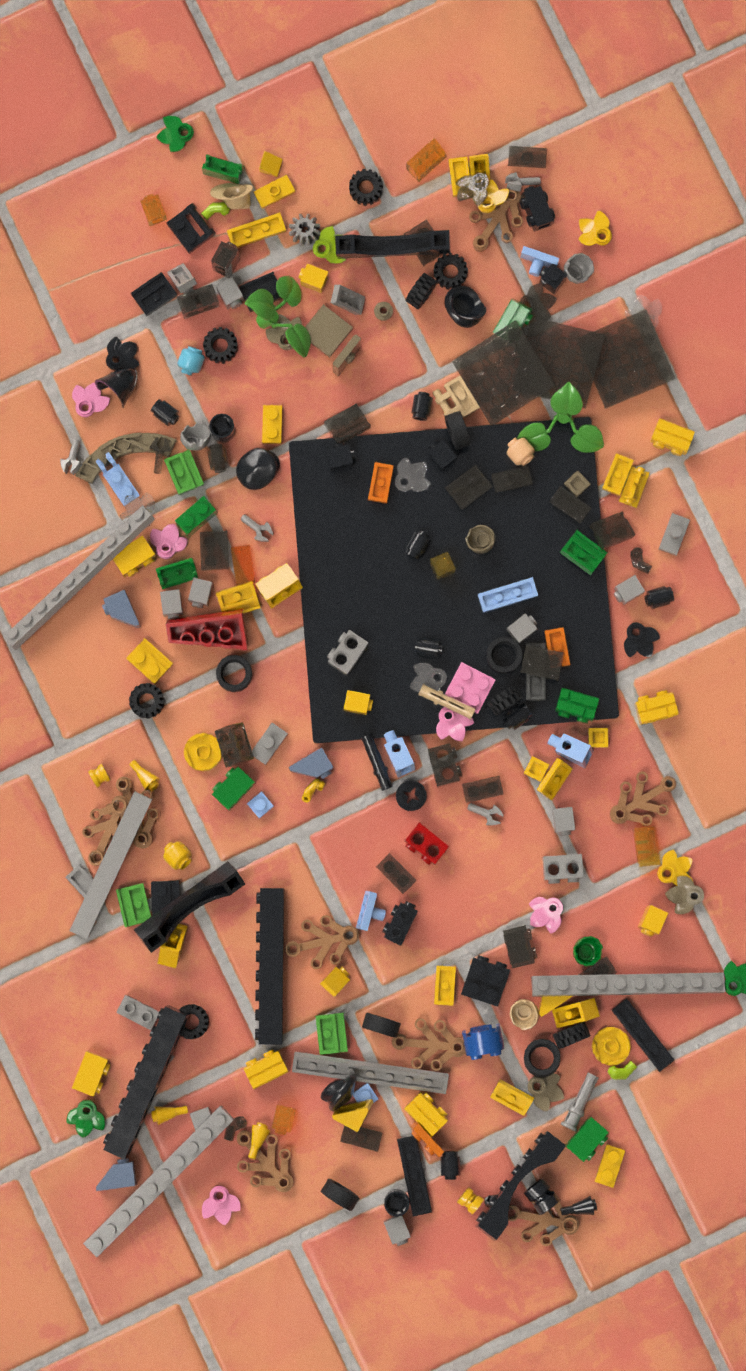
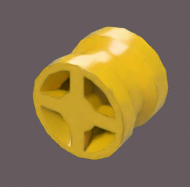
(99, 775)

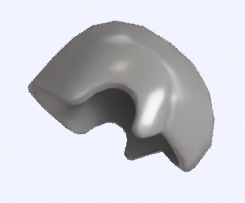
(579, 268)
(195, 437)

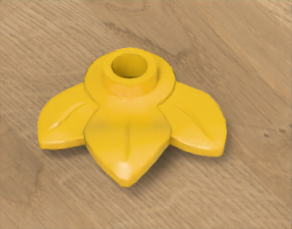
(494, 198)
(593, 228)
(675, 866)

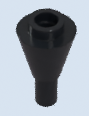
(583, 1207)

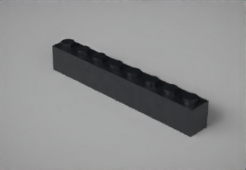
(270, 966)
(146, 1081)

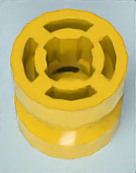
(465, 1200)

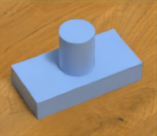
(538, 260)
(369, 911)

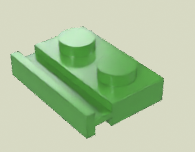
(184, 472)
(133, 904)
(331, 1033)

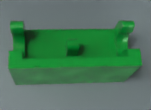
(222, 169)
(177, 573)

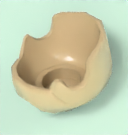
(524, 1014)

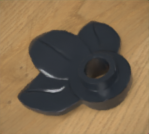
(123, 352)
(642, 642)

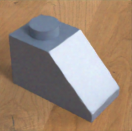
(120, 609)
(313, 765)
(119, 1176)

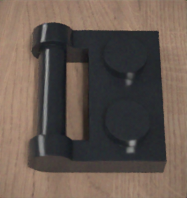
(186, 233)

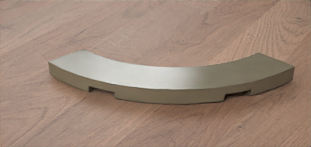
(118, 448)

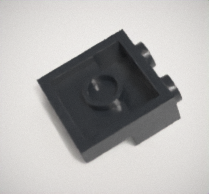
(485, 980)

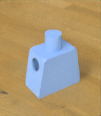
(578, 753)
(400, 760)

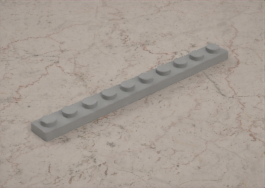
(79, 577)
(627, 984)
(158, 1181)

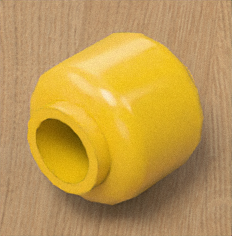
(177, 855)

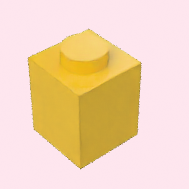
(313, 278)
(358, 702)

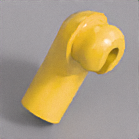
(310, 789)

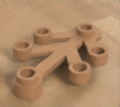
(498, 216)
(639, 801)
(150, 822)
(109, 826)
(325, 941)
(433, 1045)
(267, 1164)
(545, 1221)

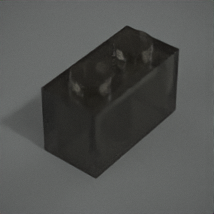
(225, 259)
(519, 946)

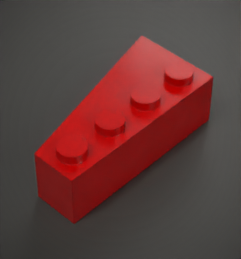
(214, 629)

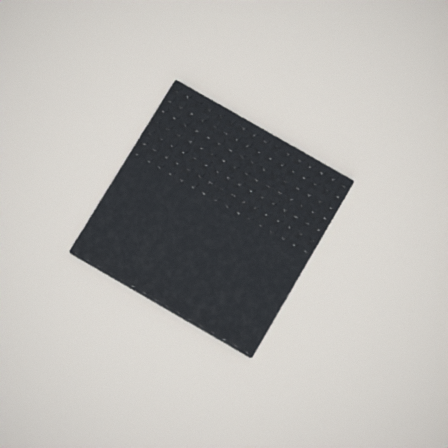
(366, 583)

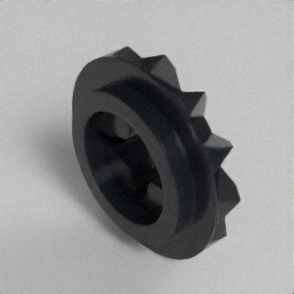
(409, 786)

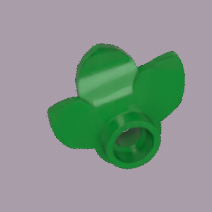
(172, 133)
(737, 975)
(86, 1121)

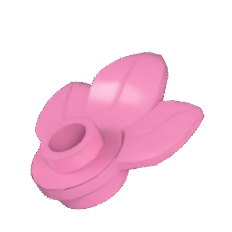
(91, 397)
(168, 538)
(454, 727)
(544, 915)
(220, 1207)

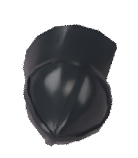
(121, 382)

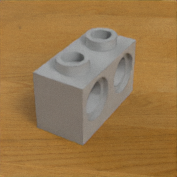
(351, 654)
(562, 863)
(138, 1012)

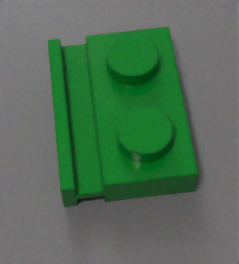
(583, 552)

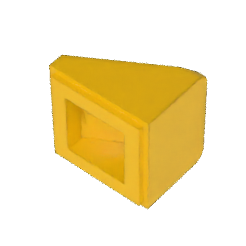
(270, 164)

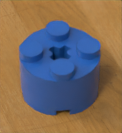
(483, 1041)

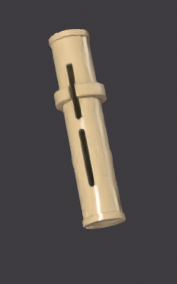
(444, 700)

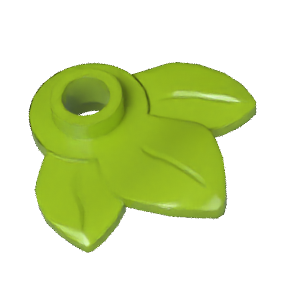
(327, 238)

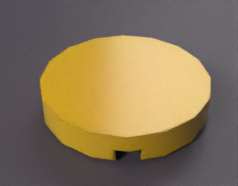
(202, 752)
(611, 1046)

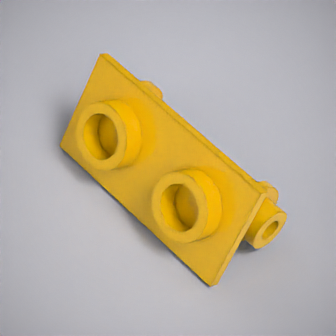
(634, 486)

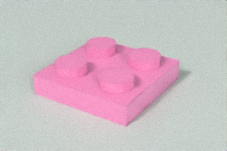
(470, 686)

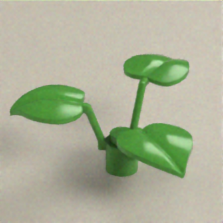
(262, 304)
(566, 403)

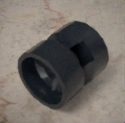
(222, 428)
(542, 1196)
(396, 1202)

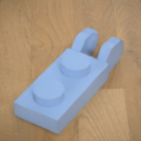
(117, 479)

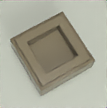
(577, 484)

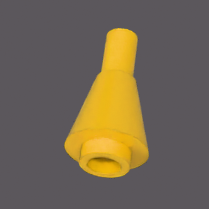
(147, 779)
(163, 1114)
(259, 1135)

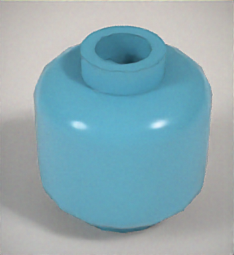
(191, 360)

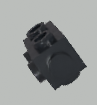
(535, 204)
(401, 922)

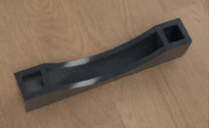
(385, 246)
(218, 884)
(496, 1217)

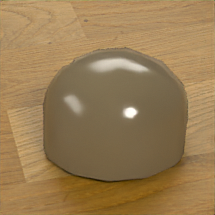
(480, 539)

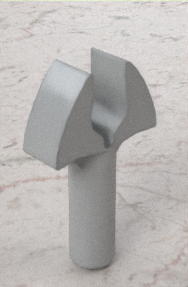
(515, 183)
(72, 459)
(258, 528)
(486, 813)

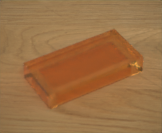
(242, 564)

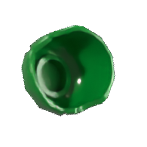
(587, 951)

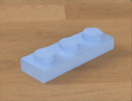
(507, 595)

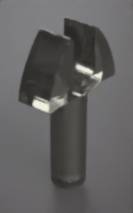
(159, 454)

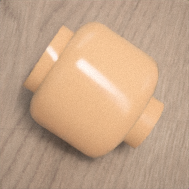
(520, 451)

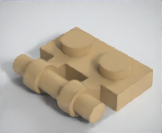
(460, 395)

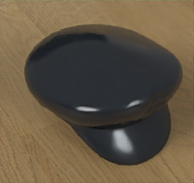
(464, 306)
(257, 468)
(339, 1092)

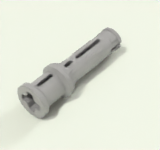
(576, 1110)

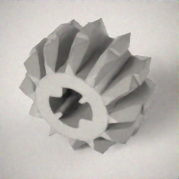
(296, 230)

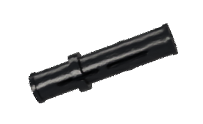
(376, 761)

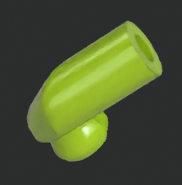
(215, 207)
(622, 1073)

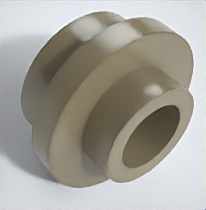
(383, 317)

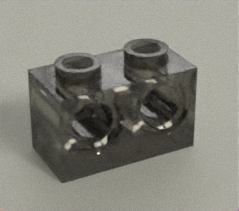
(198, 301)
(234, 744)
(439, 766)

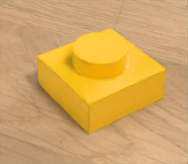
(598, 737)
(536, 769)

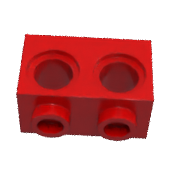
(429, 840)

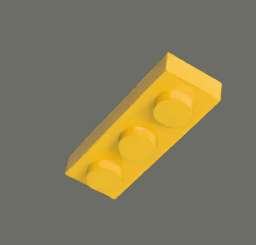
(256, 230)

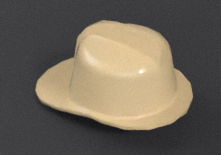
(234, 195)

